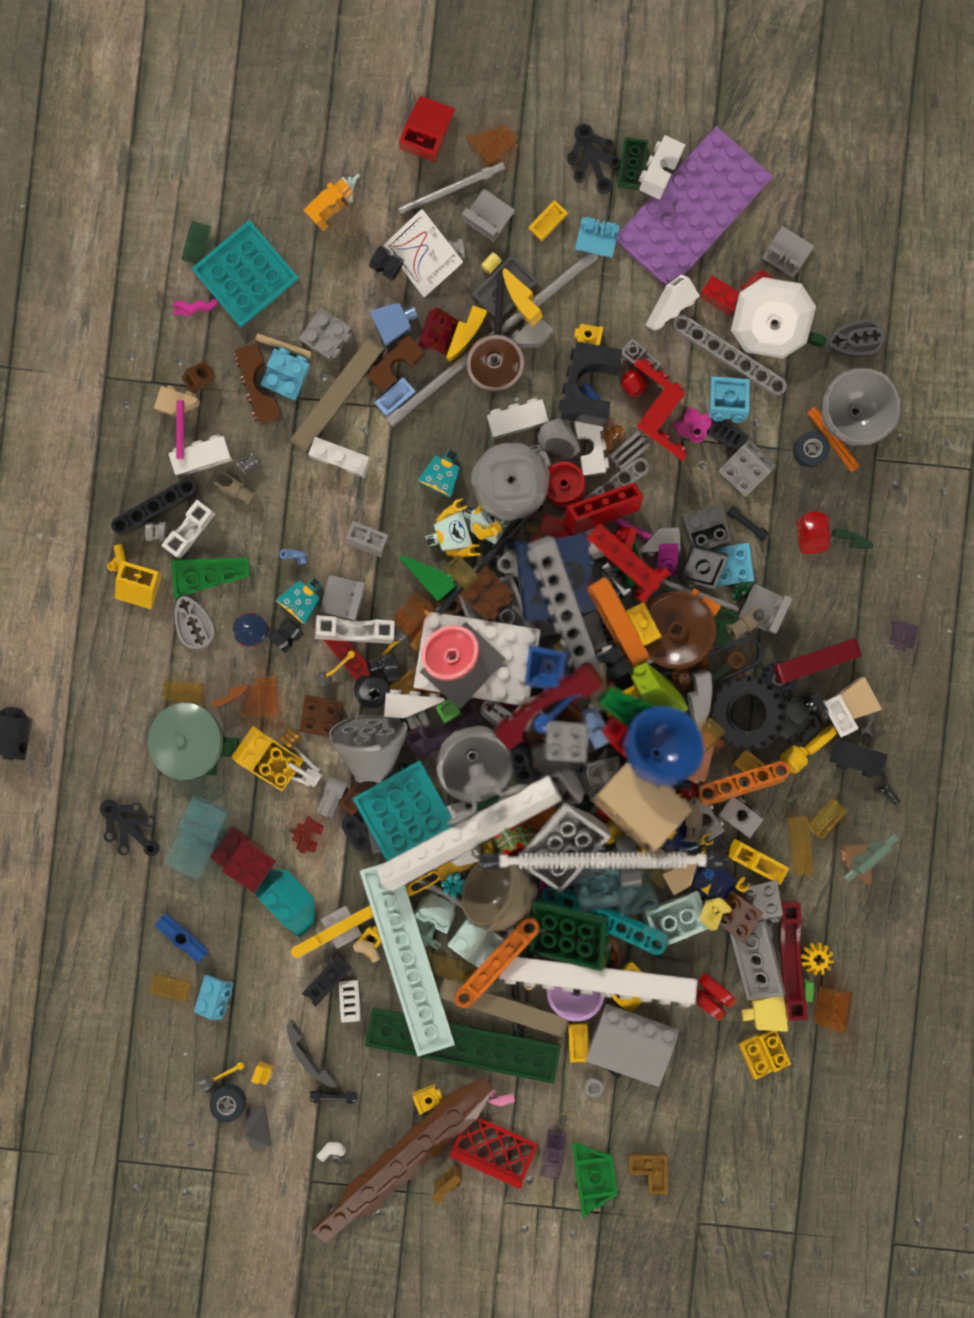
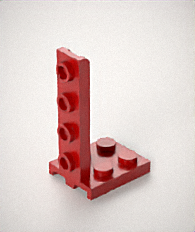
(558, 528)
(646, 578)

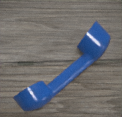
(542, 719)

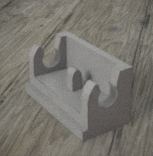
(366, 539)

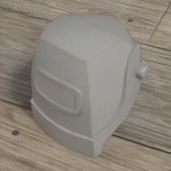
(558, 439)

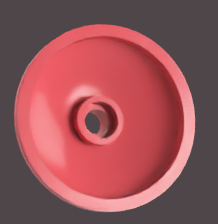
(445, 645)

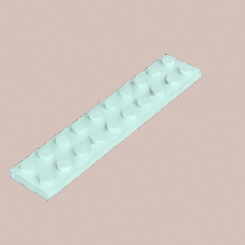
(408, 964)

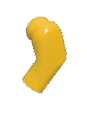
(119, 555)

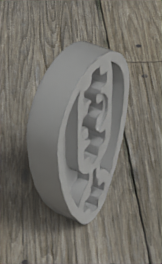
(204, 622)

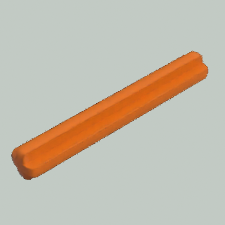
(836, 444)

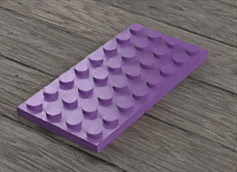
(694, 208)

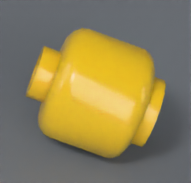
(795, 757)

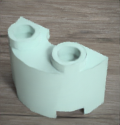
(437, 911)

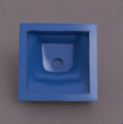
(545, 666)

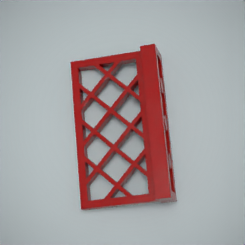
(488, 1167)

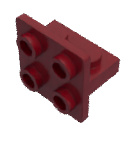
(438, 331)

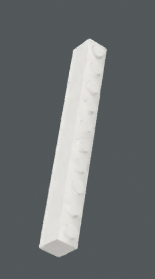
(469, 833)
(608, 982)

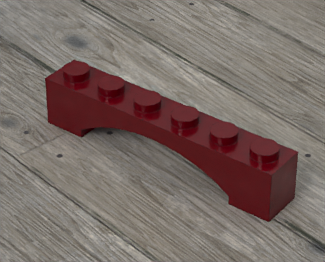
(583, 682)
(790, 959)

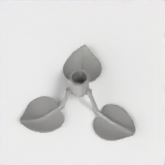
(479, 782)

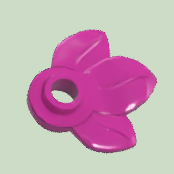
(693, 422)

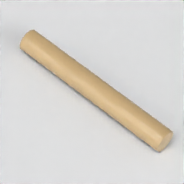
(277, 344)

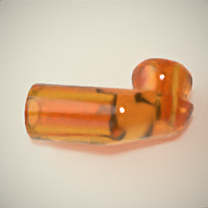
(611, 435)

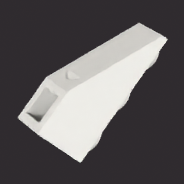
(675, 297)
(404, 705)

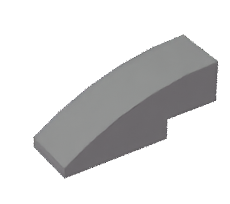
(700, 698)

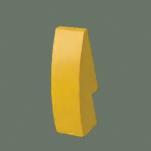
(522, 299)
(466, 332)
(757, 861)

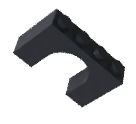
(588, 359)

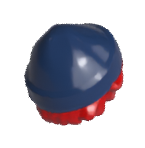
(250, 629)

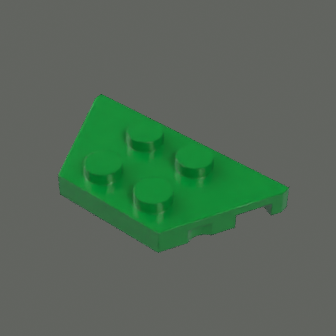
(594, 1177)

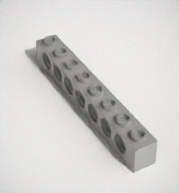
(547, 548)

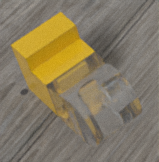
(271, 1076)

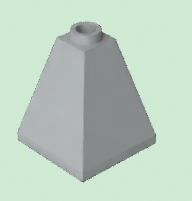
(568, 784)

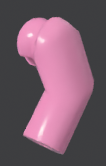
(501, 1100)

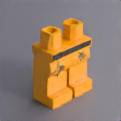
(329, 202)

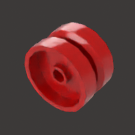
(566, 474)
(712, 996)

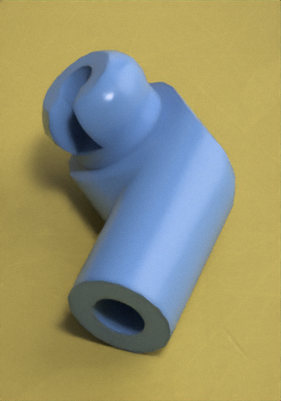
(294, 554)

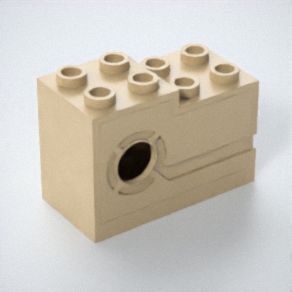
(641, 808)

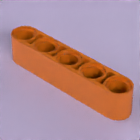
(617, 621)
(750, 777)

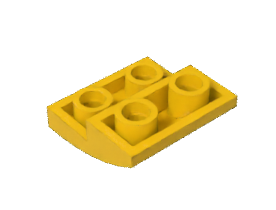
(764, 1054)

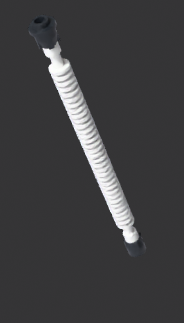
(495, 860)

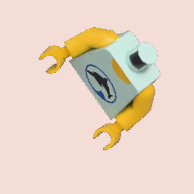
(485, 525)
(453, 533)

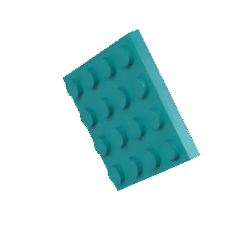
(245, 273)
(404, 811)

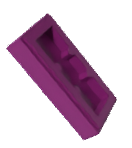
(668, 557)

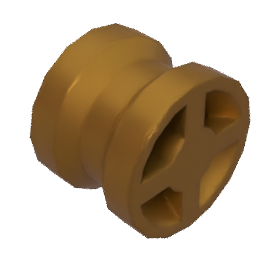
(290, 737)

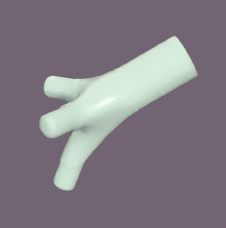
(351, 182)

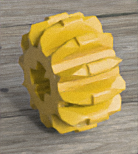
(813, 952)

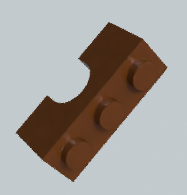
(405, 351)

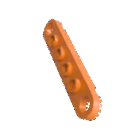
(496, 962)

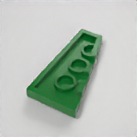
(200, 574)
(623, 705)

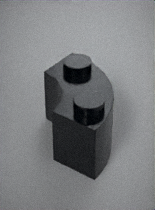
(858, 758)

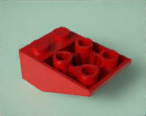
(426, 128)

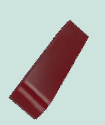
(817, 661)

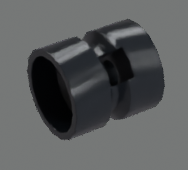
(388, 264)
(286, 635)
(615, 662)

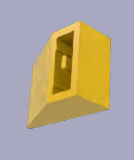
(266, 758)

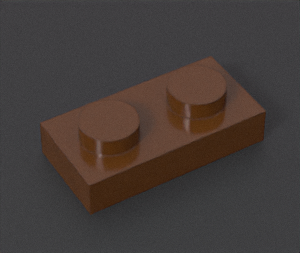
(358, 788)

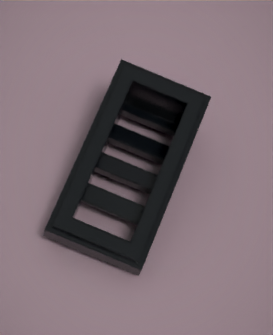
(742, 436)

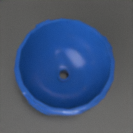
(672, 738)

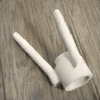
(311, 776)

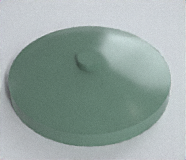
(185, 741)

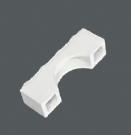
(359, 631)

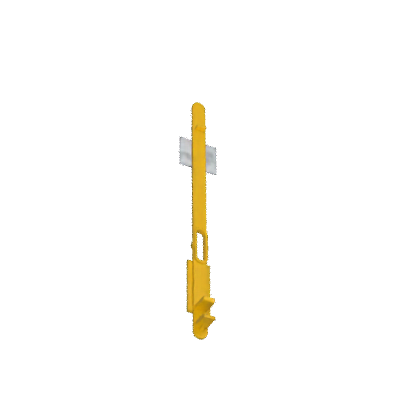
(342, 926)

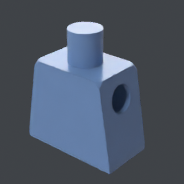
(393, 322)

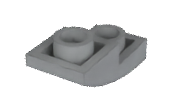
(634, 350)

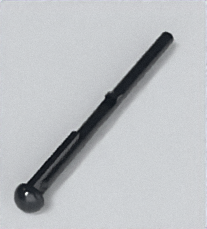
(485, 560)

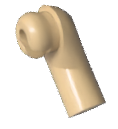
(367, 948)

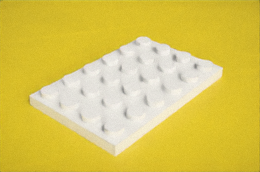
(511, 641)

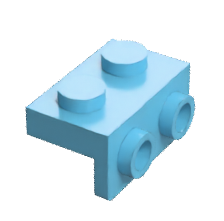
(213, 998)

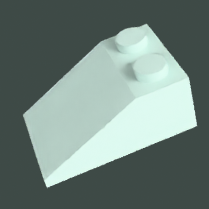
(677, 917)
(474, 942)

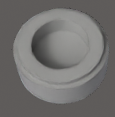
(593, 1087)

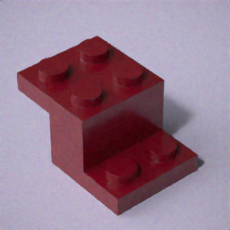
(243, 859)

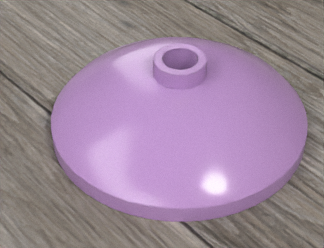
(574, 1005)

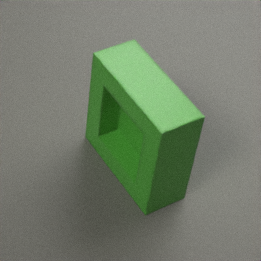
(448, 711)
(808, 989)

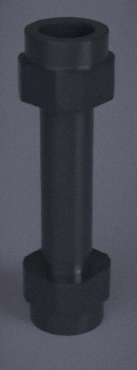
(734, 513)
(350, 1097)

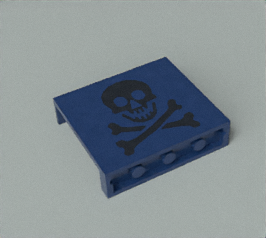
(577, 564)

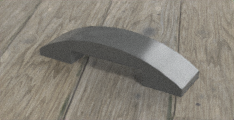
(324, 1075)

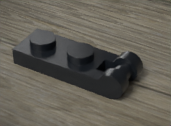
(327, 979)

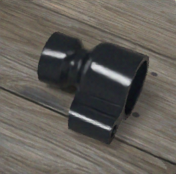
(386, 664)

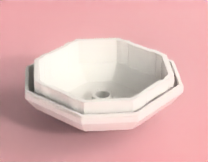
(768, 301)

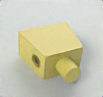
(767, 1014)

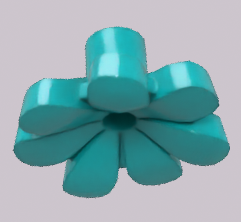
(453, 885)

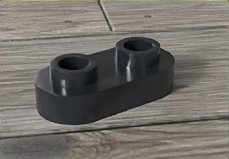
(355, 833)

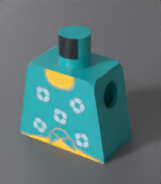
(441, 474)
(301, 600)

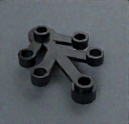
(592, 156)
(127, 825)

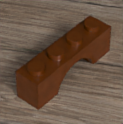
(251, 361)

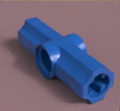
(172, 928)

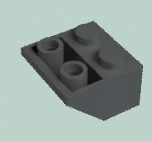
(706, 527)

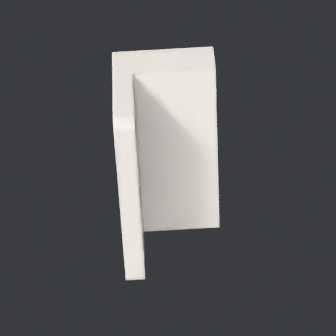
(840, 715)

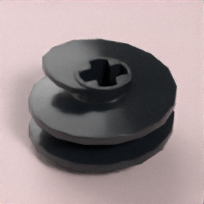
(367, 684)

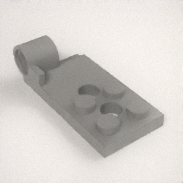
(760, 945)

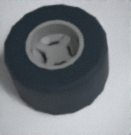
(817, 447)
(221, 1105)

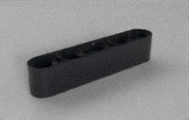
(145, 507)
(522, 764)

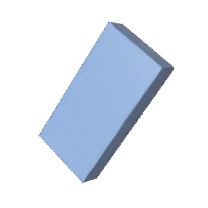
(395, 397)

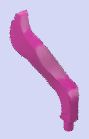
(190, 309)

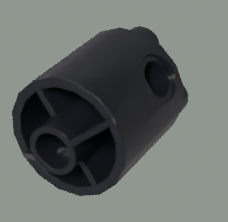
(14, 733)

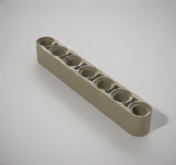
(337, 395)
(508, 1008)

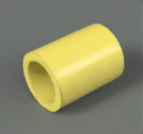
(491, 263)

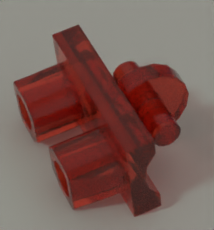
(304, 843)

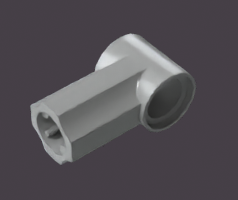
(506, 567)
(333, 793)

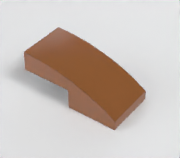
(235, 693)

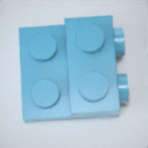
(285, 373)
(729, 399)

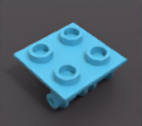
(597, 237)
(738, 566)

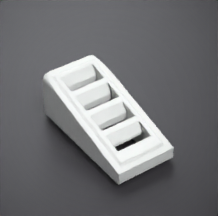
(349, 1018)

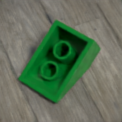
(432, 579)

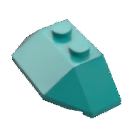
(287, 900)

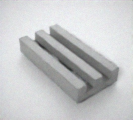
(641, 440)

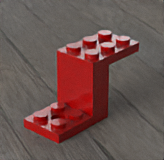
(661, 409)

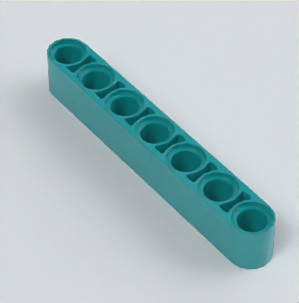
(632, 925)

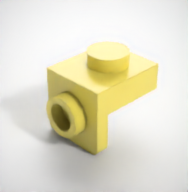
(713, 912)

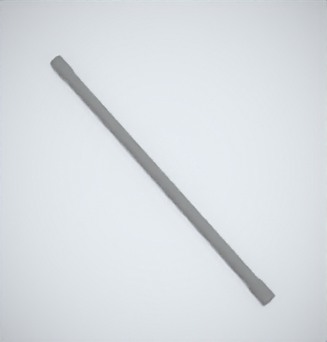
(401, 412)

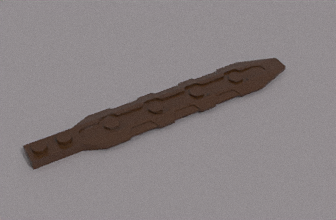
(400, 1162)

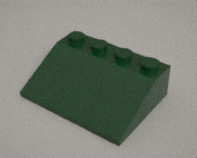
(571, 936)

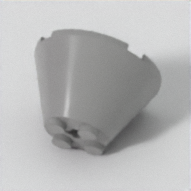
(369, 745)

